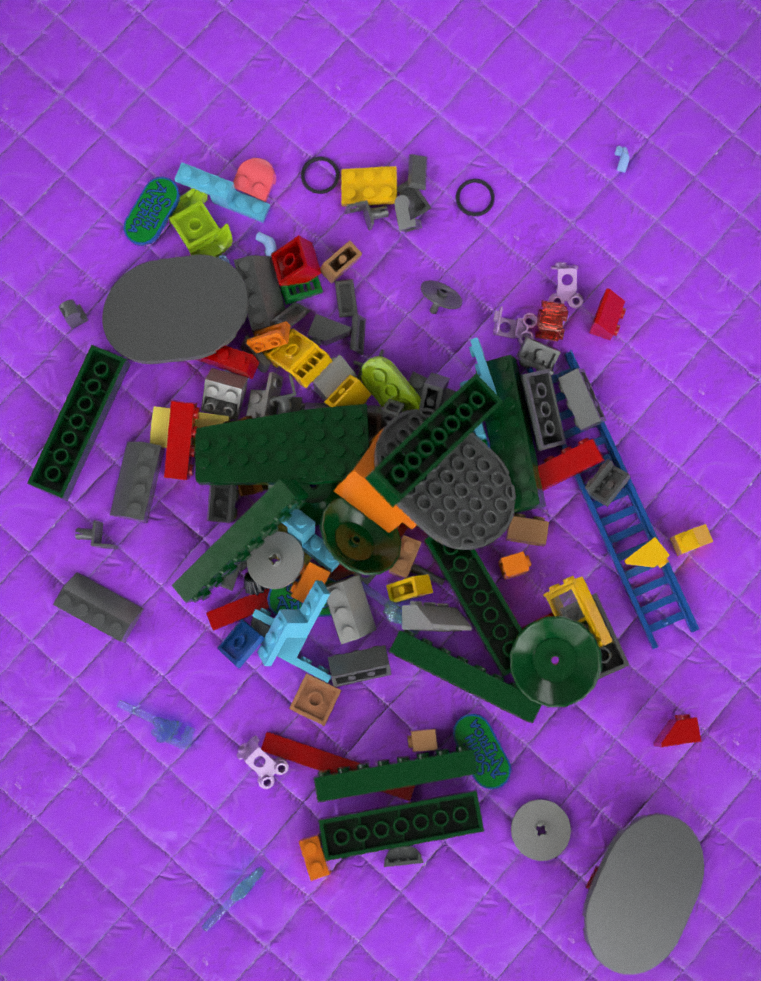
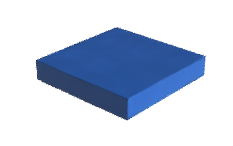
(240, 643)

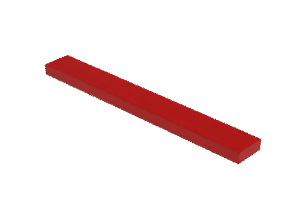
(246, 606)
(318, 759)

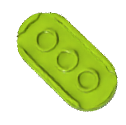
(387, 382)

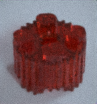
(551, 320)

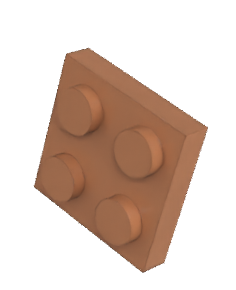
(315, 699)

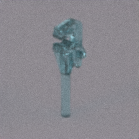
(392, 609)
(165, 728)
(239, 892)

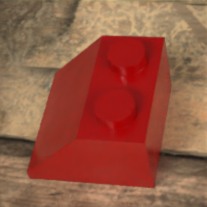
(296, 262)
(608, 315)
(679, 731)

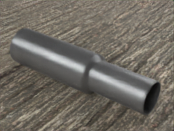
(421, 571)

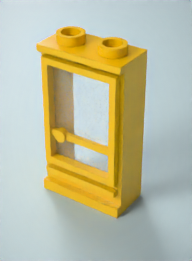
(576, 603)

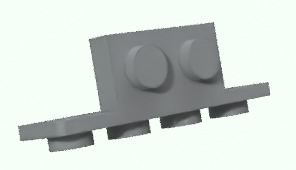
(260, 400)

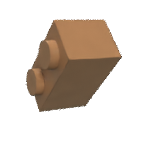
(340, 262)
(528, 530)
(407, 556)
(422, 740)

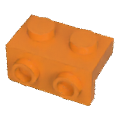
(270, 337)

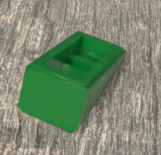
(289, 299)

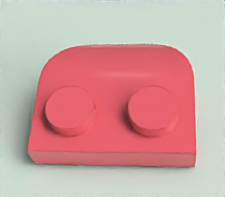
(255, 178)

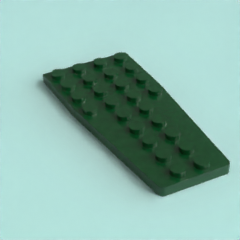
(300, 445)

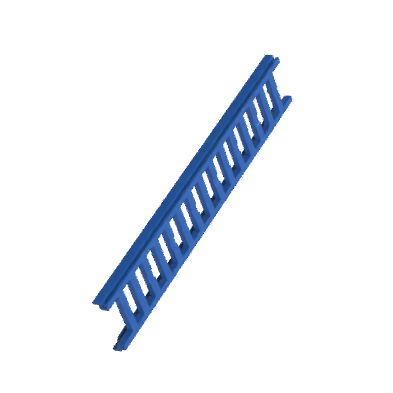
(645, 524)

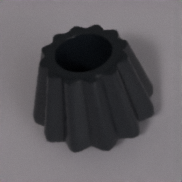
(251, 586)

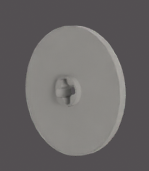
(283, 571)
(546, 845)

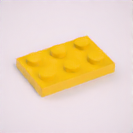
(372, 184)

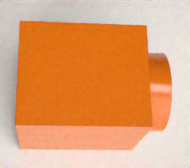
(366, 499)

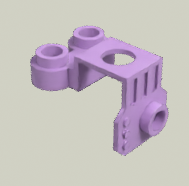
(566, 292)
(518, 327)
(251, 750)

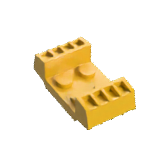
(300, 358)

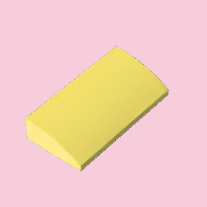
(160, 424)

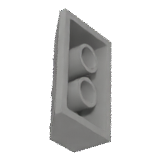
(350, 609)
(432, 617)

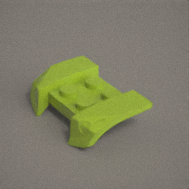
(198, 227)

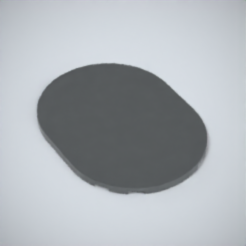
(175, 309)
(464, 498)
(643, 893)

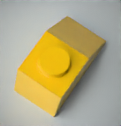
(349, 392)
(691, 539)
(649, 555)
(409, 588)

